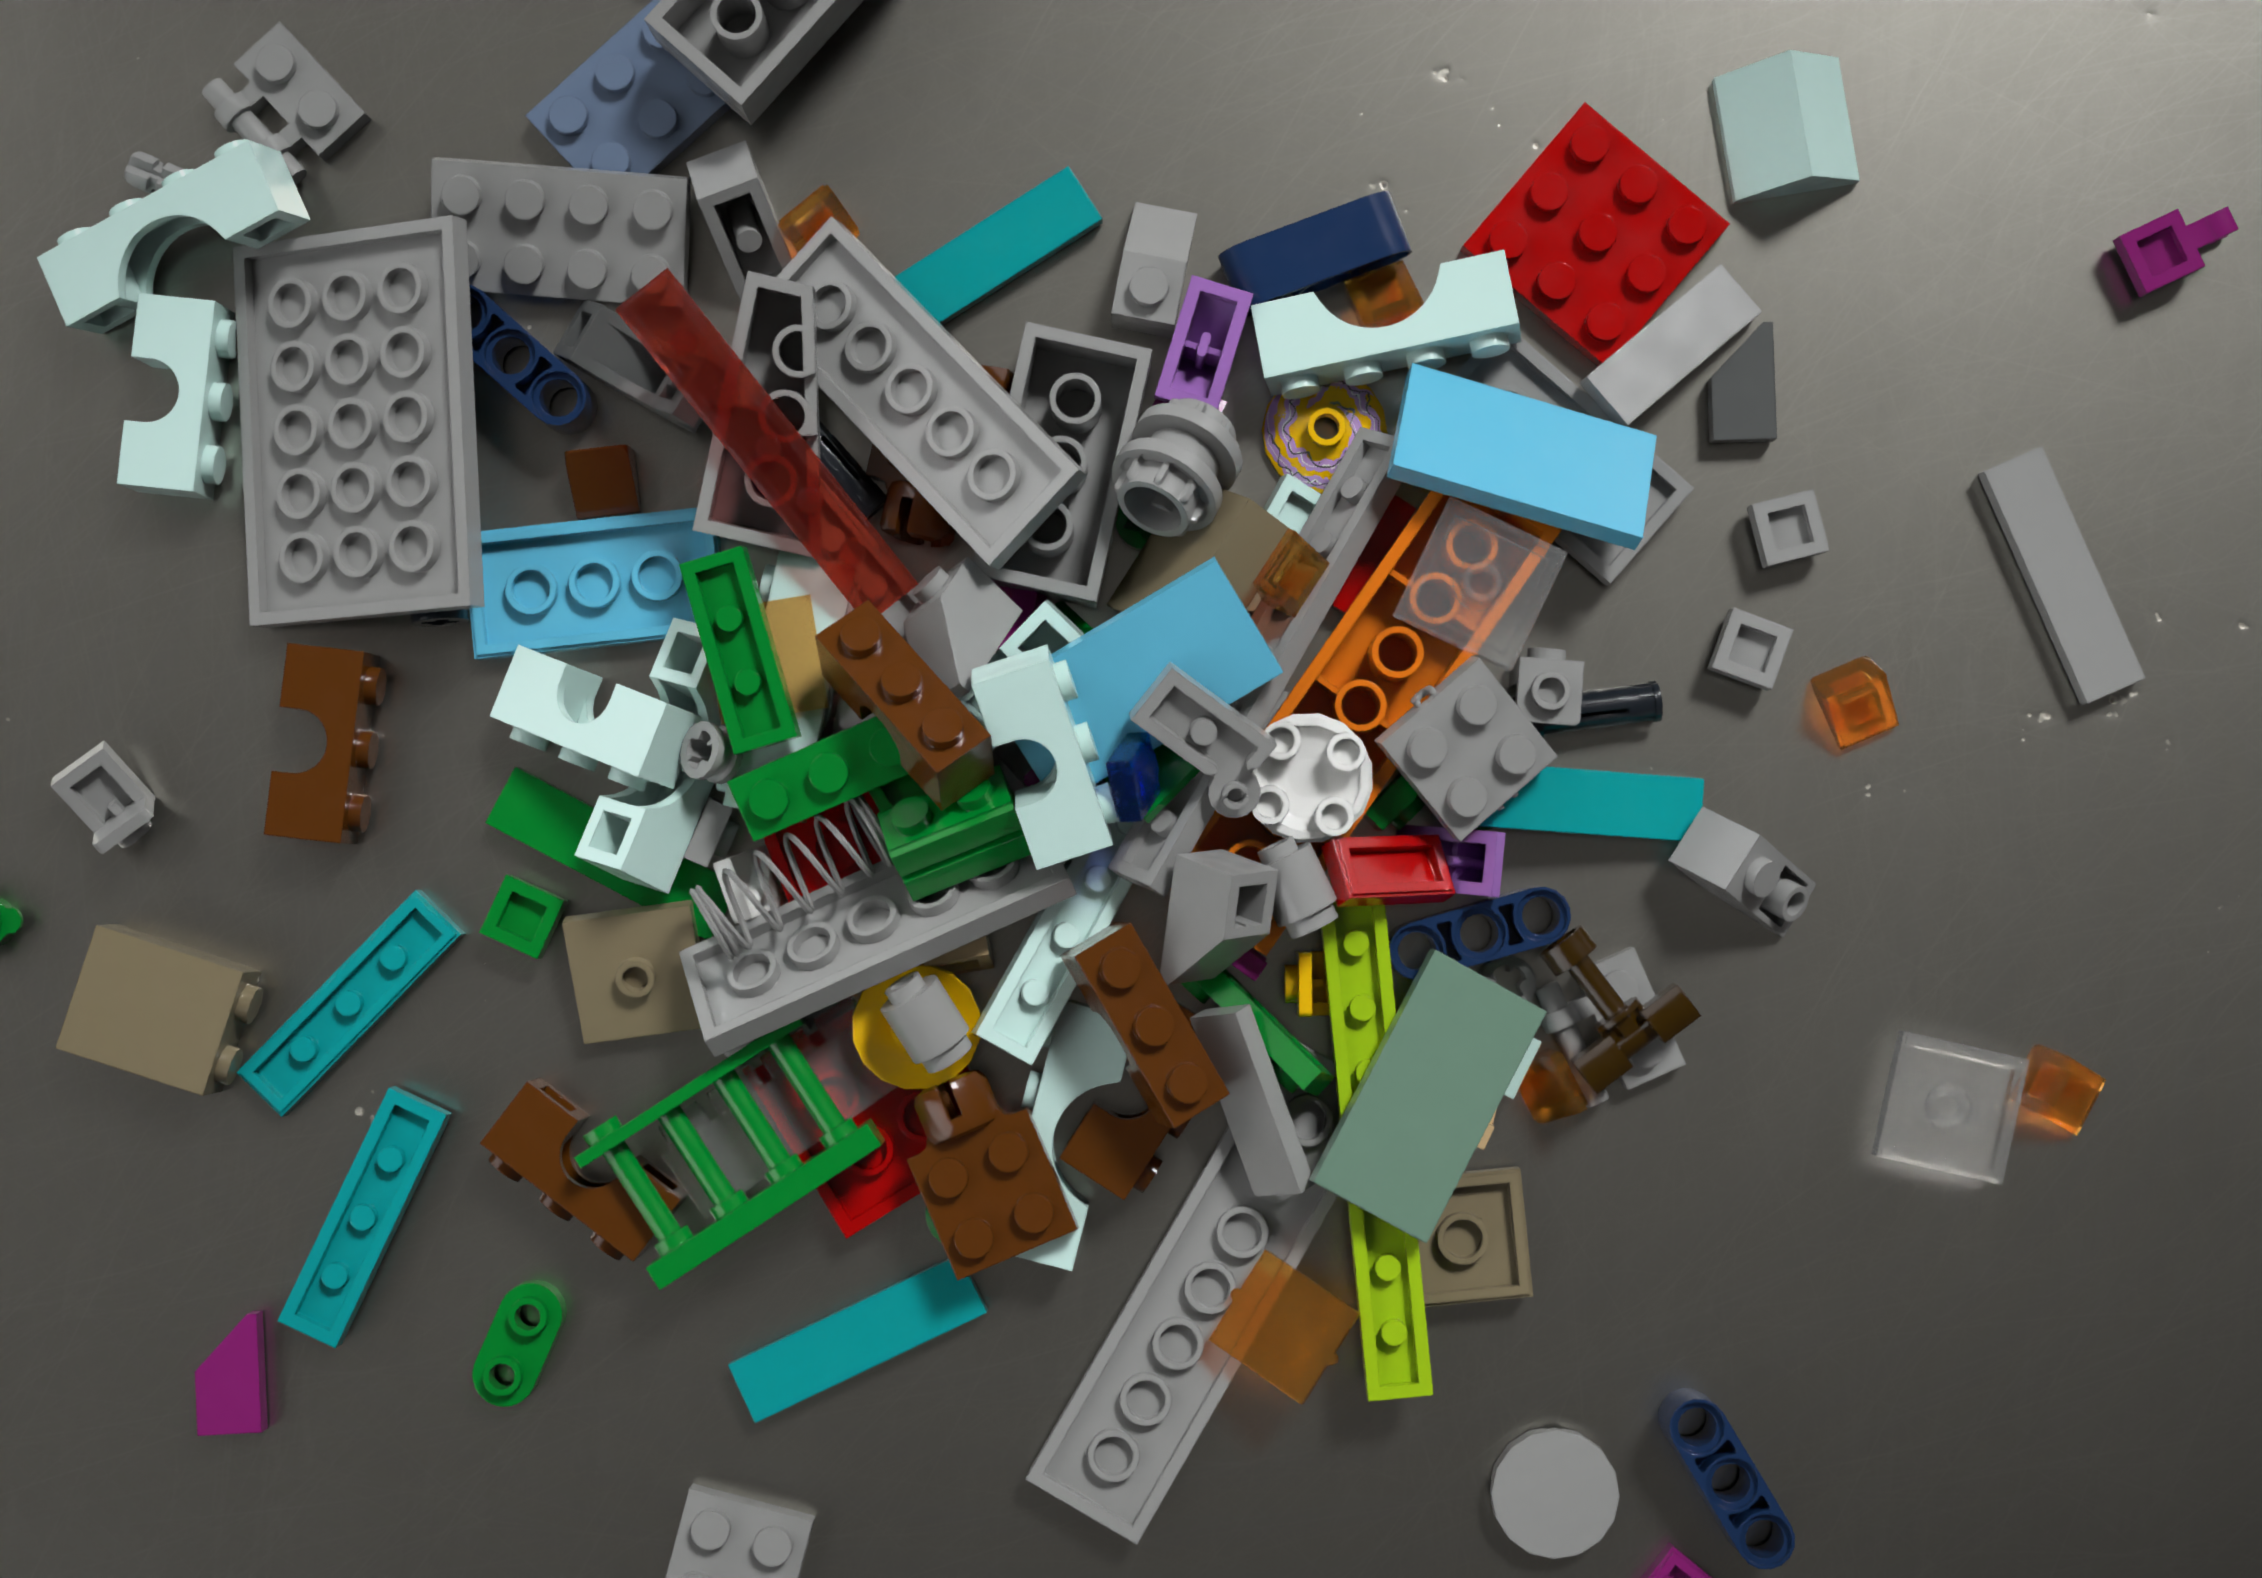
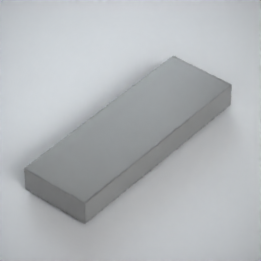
(1670, 347)
(1255, 1101)

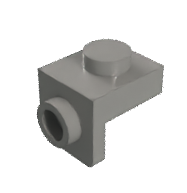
(1548, 686)
(106, 797)

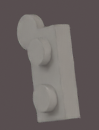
(1207, 736)

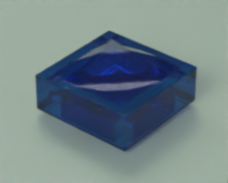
(1133, 777)

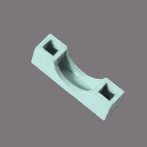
(103, 267)
(1465, 314)
(649, 831)
(1079, 1058)

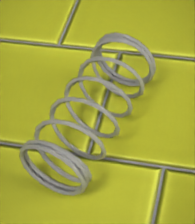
(718, 922)

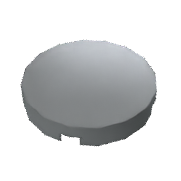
(1554, 1492)

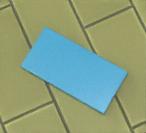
(1523, 456)
(585, 582)
(1188, 622)

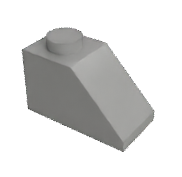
(739, 213)
(1153, 270)
(958, 622)

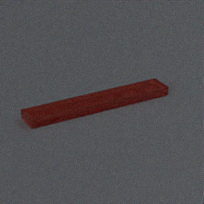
(765, 443)

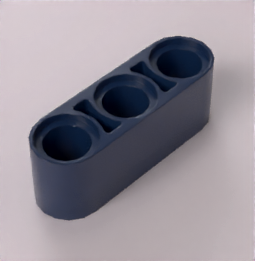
(1318, 250)
(541, 377)
(1507, 925)
(1743, 1503)

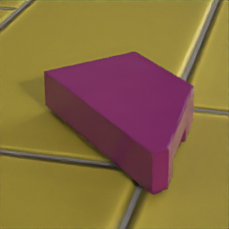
(233, 1382)

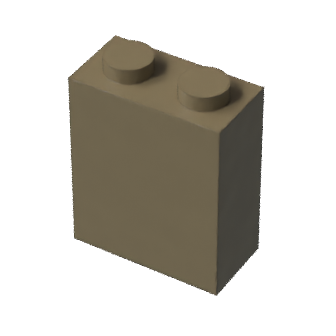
(1238, 537)
(160, 1010)

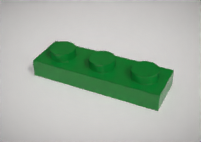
(740, 650)
(817, 778)
(1290, 1059)

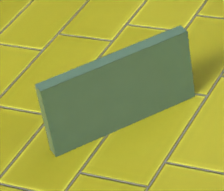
(1428, 1095)

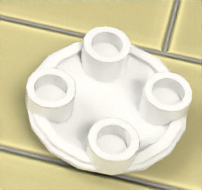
(1313, 779)

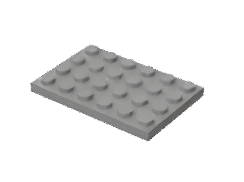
(358, 424)

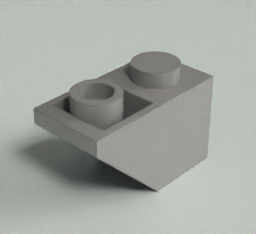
(1743, 871)
(1215, 913)

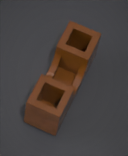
(884, 676)
(330, 797)
(1149, 1024)
(536, 1143)
(1119, 1147)

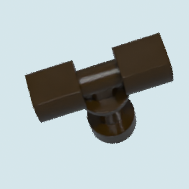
(1625, 1025)

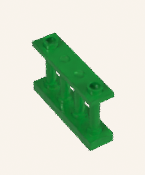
(731, 1209)

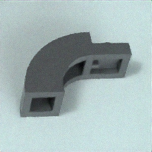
(612, 354)

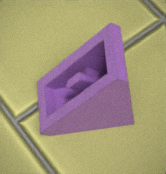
(1204, 342)
(1473, 862)

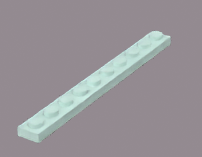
(1037, 978)

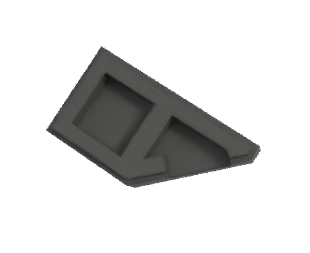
(1744, 392)

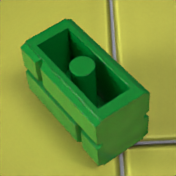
(953, 845)

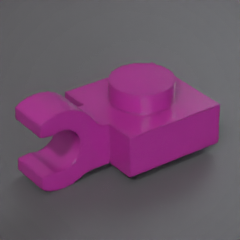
(2168, 248)

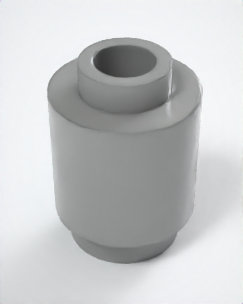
(1302, 888)
(926, 1021)

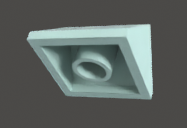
(1785, 126)

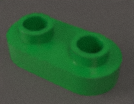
(519, 1345)

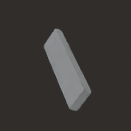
(2061, 576)

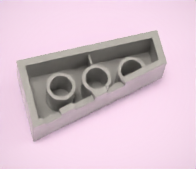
(779, 347)

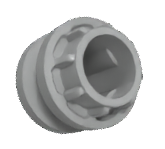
(1176, 467)

